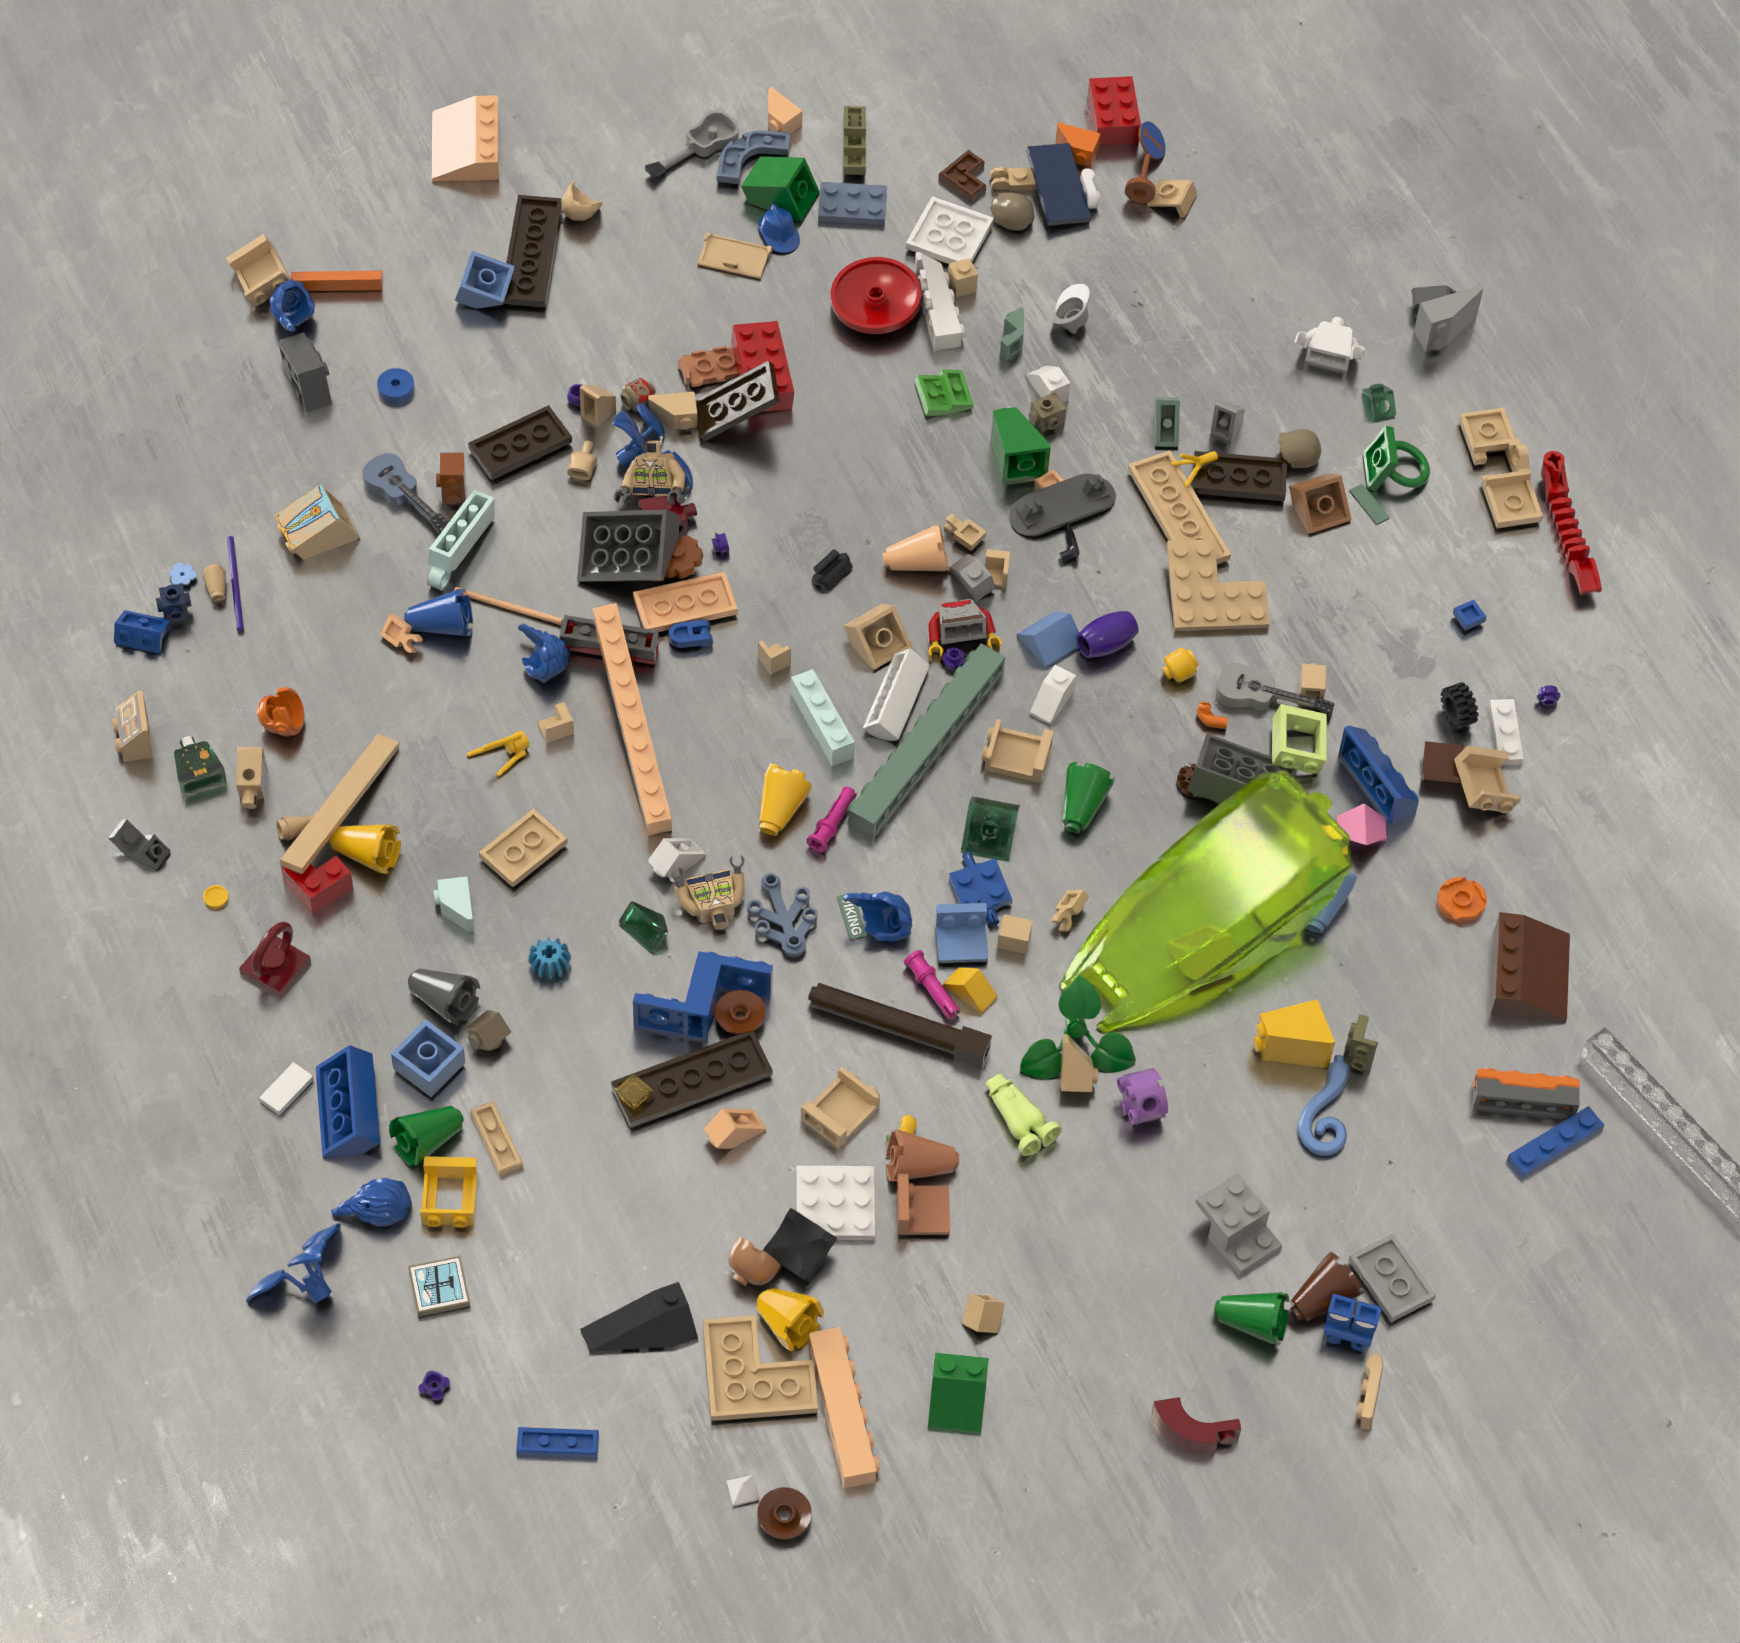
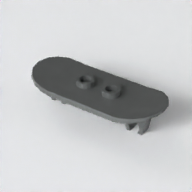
(1061, 504)

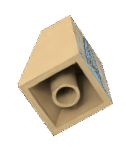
(316, 524)

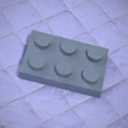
(852, 203)

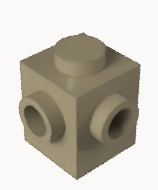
(1047, 412)
(487, 1031)

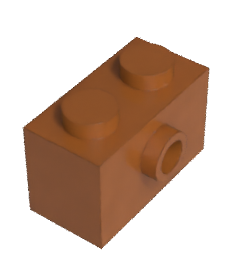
(452, 478)

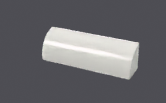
(896, 695)

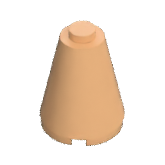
(918, 552)

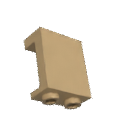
(258, 269)
(1017, 753)
(1484, 779)
(841, 1108)

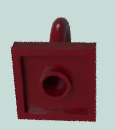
(275, 961)

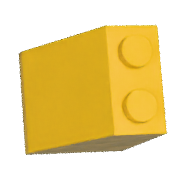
(1295, 1036)

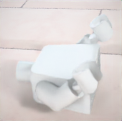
(1331, 344)

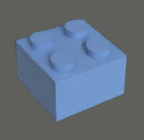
(428, 1058)

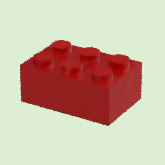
(1114, 110)

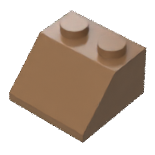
(1320, 502)

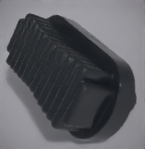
(831, 569)

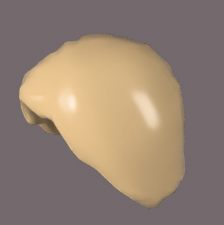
(578, 205)

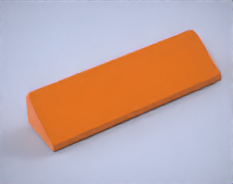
(339, 280)

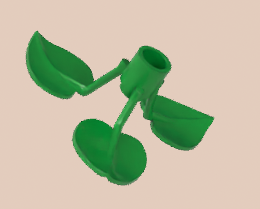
(1076, 1004)

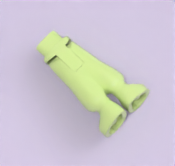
(1022, 1116)

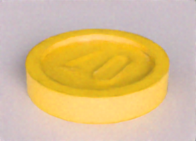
(215, 897)

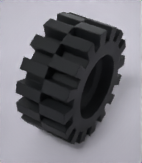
(1459, 705)

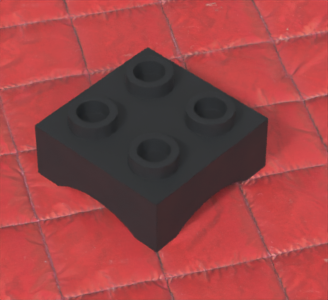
(800, 1244)

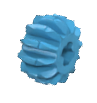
(549, 958)

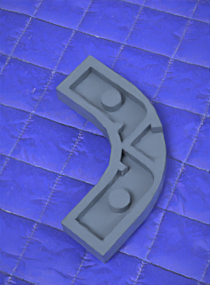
(750, 144)

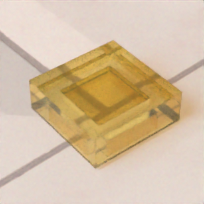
(633, 1091)

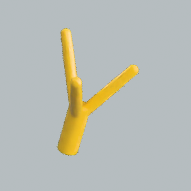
(1198, 461)

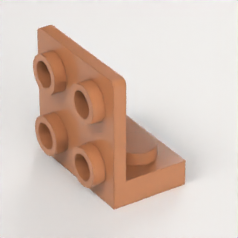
(922, 1208)

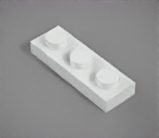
(1506, 729)

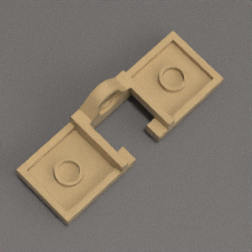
(1507, 494)

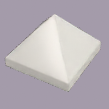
(742, 1490)

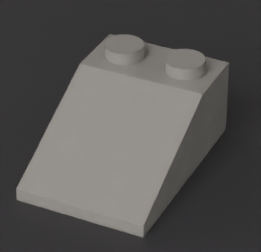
(1446, 317)

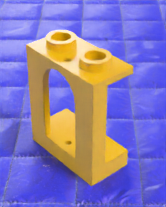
(449, 1168)

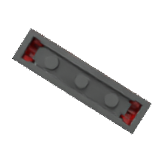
(581, 636)

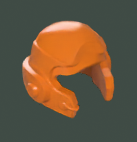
(282, 712)

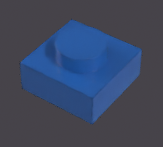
(1469, 615)

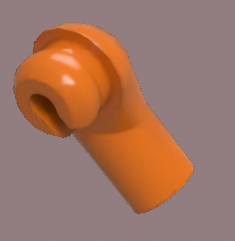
(1208, 717)

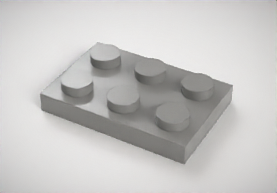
(1392, 1277)

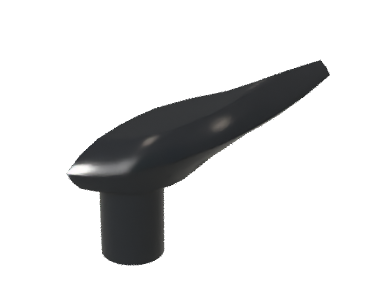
(1073, 550)

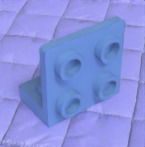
(961, 932)

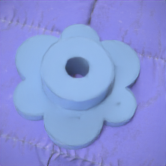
(182, 574)

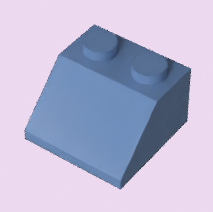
(484, 281)

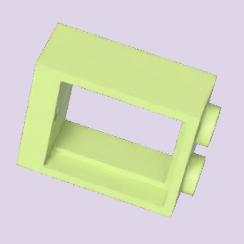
(1302, 721)

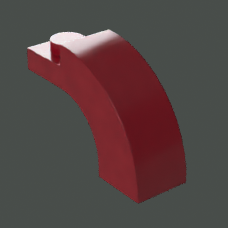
(1190, 1433)

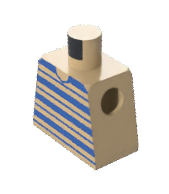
(251, 775)

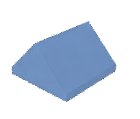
(1051, 637)

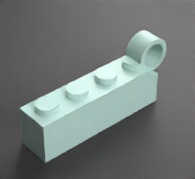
(459, 537)

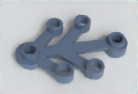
(783, 917)

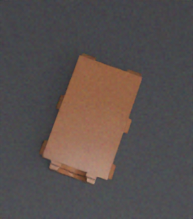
(708, 367)

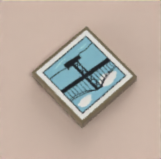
(439, 1286)

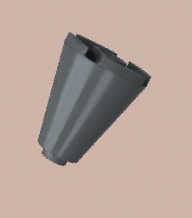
(446, 993)

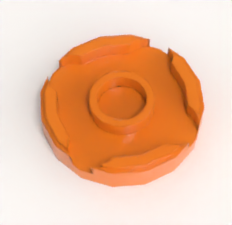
(1461, 900)

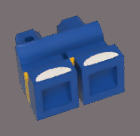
(1356, 1329)

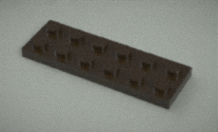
(532, 249)
(697, 1077)

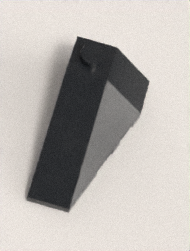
(649, 1322)

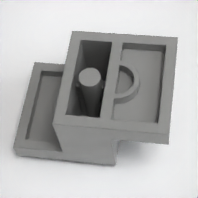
(1238, 1224)

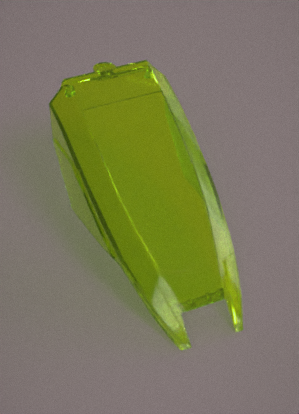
(1218, 898)

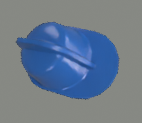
(779, 230)

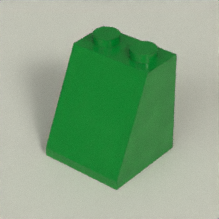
(783, 183)
(1018, 446)
(958, 1393)

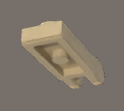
(1012, 179)
(1370, 1389)

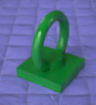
(1382, 459)

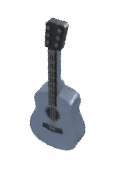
(388, 478)

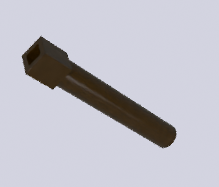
(966, 1044)

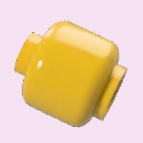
(1180, 665)

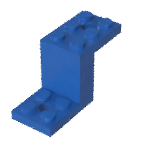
(696, 1014)

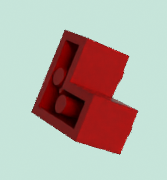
(321, 885)

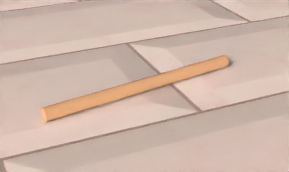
(513, 607)

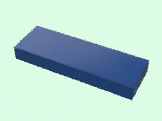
(557, 1442)

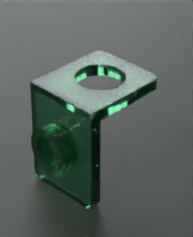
(1378, 393)

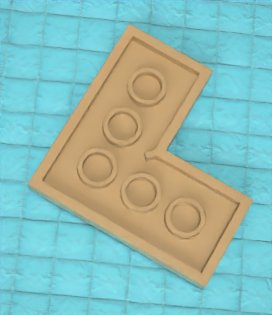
(1205, 603)
(743, 1386)

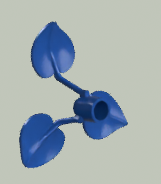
(634, 449)
(314, 1280)

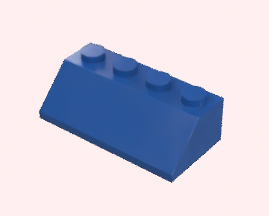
(1377, 775)
(347, 1103)

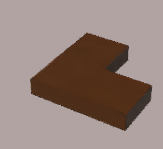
(960, 176)

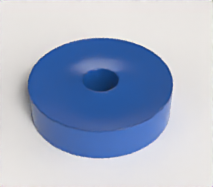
(395, 377)

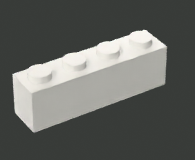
(938, 304)

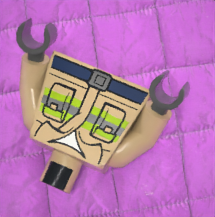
(653, 475)
(711, 895)

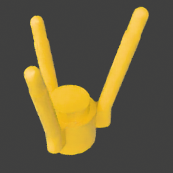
(514, 744)

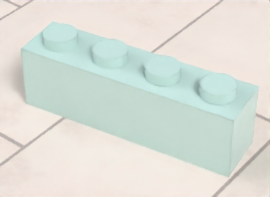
(822, 717)

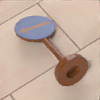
(1152, 141)

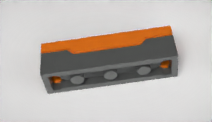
(1526, 1092)

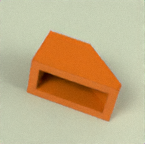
(1082, 142)

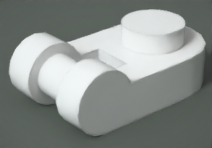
(1091, 195)

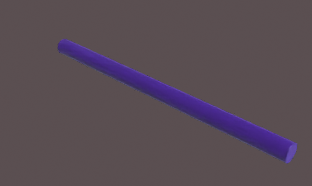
(235, 584)

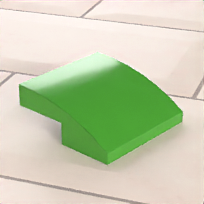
(944, 392)

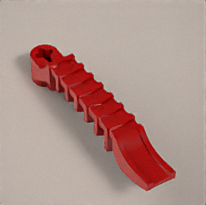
(1574, 547)

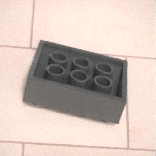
(627, 545)
(1226, 768)

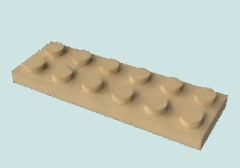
(1173, 504)

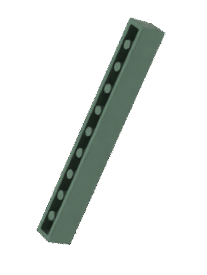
(926, 740)

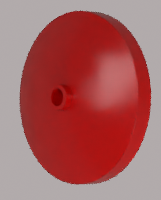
(876, 295)

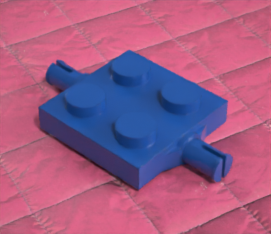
(981, 884)

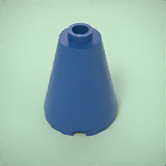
(442, 615)

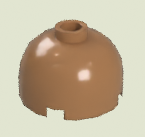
(751, 1264)

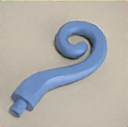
(1335, 1083)

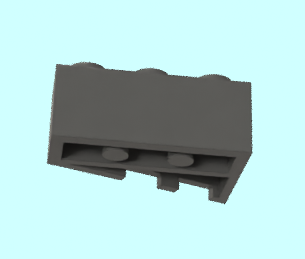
(307, 370)

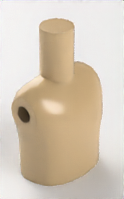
(582, 463)

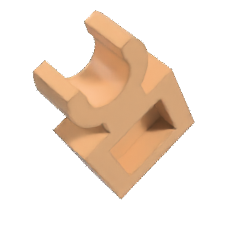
(398, 633)

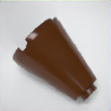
(1317, 1291)

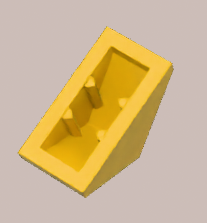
(971, 988)

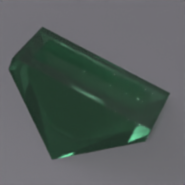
(645, 925)

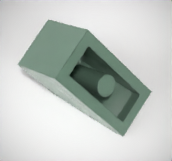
(1166, 421)

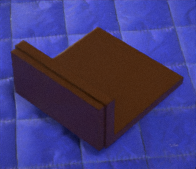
(1440, 764)

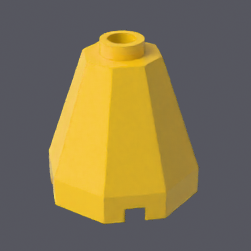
(790, 1316)

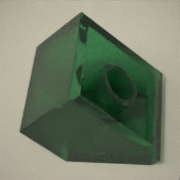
(990, 827)

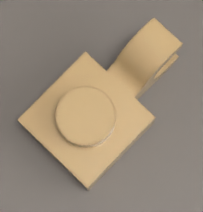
(965, 533)
(1069, 905)

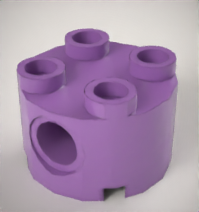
(1142, 1096)

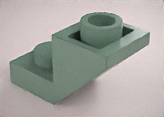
(1014, 333)

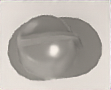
(1071, 308)

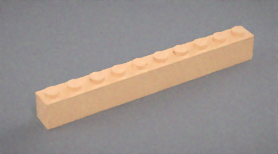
(632, 719)

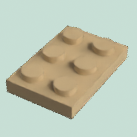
(523, 847)

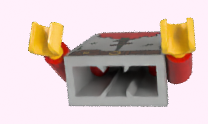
(960, 622)

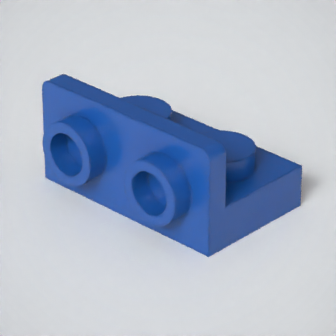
(140, 631)

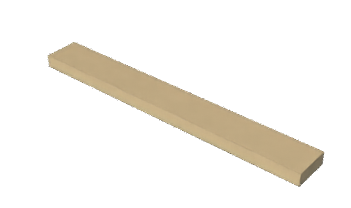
(339, 804)

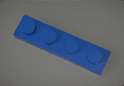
(1555, 1142)

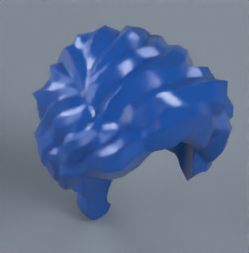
(291, 304)
(548, 656)
(884, 914)
(378, 1202)

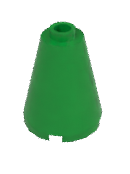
(1084, 794)
(424, 1132)
(1255, 1314)

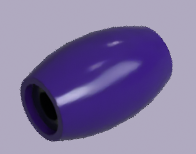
(1107, 634)

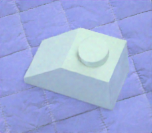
(455, 901)

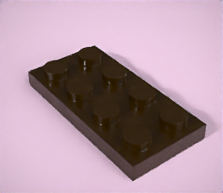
(737, 400)
(520, 442)
(1242, 477)

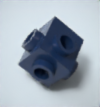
(174, 603)

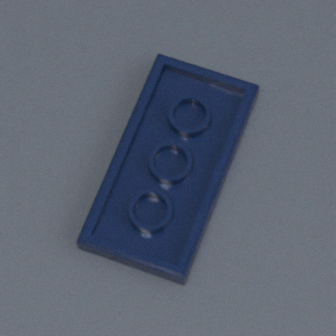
(1058, 184)

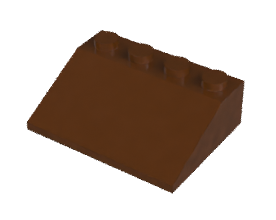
(1530, 968)

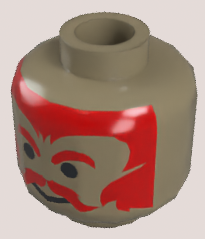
(636, 393)

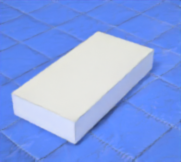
(286, 1088)

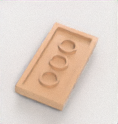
(685, 601)

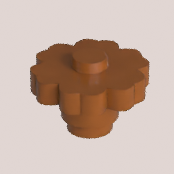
(685, 558)

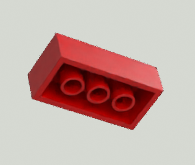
(761, 343)

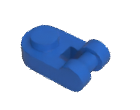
(682, 634)

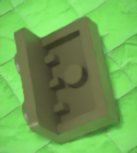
(1360, 1049)

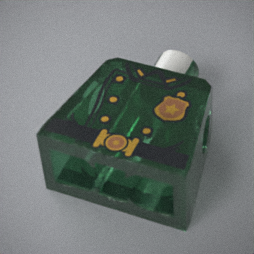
(197, 766)

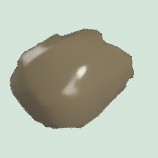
(1012, 210)
(1300, 448)

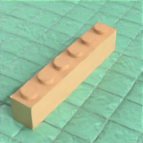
(842, 1407)

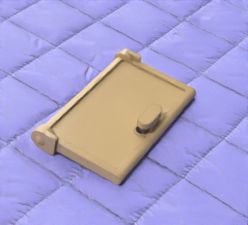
(732, 253)

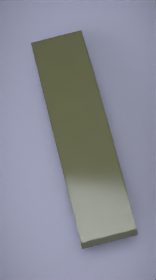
(854, 140)

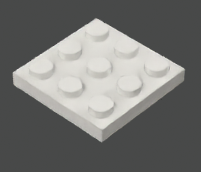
(949, 232)
(838, 1199)

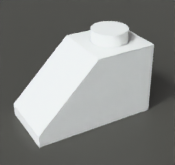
(1048, 381)
(1053, 694)
(674, 854)

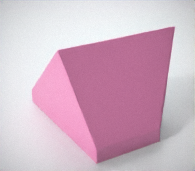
(1363, 824)

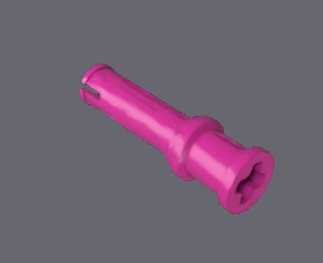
(827, 827)
(926, 976)

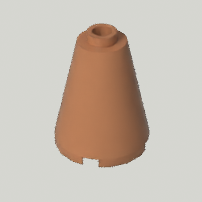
(918, 1156)

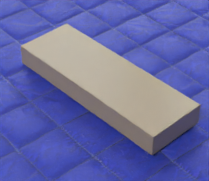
(496, 1138)

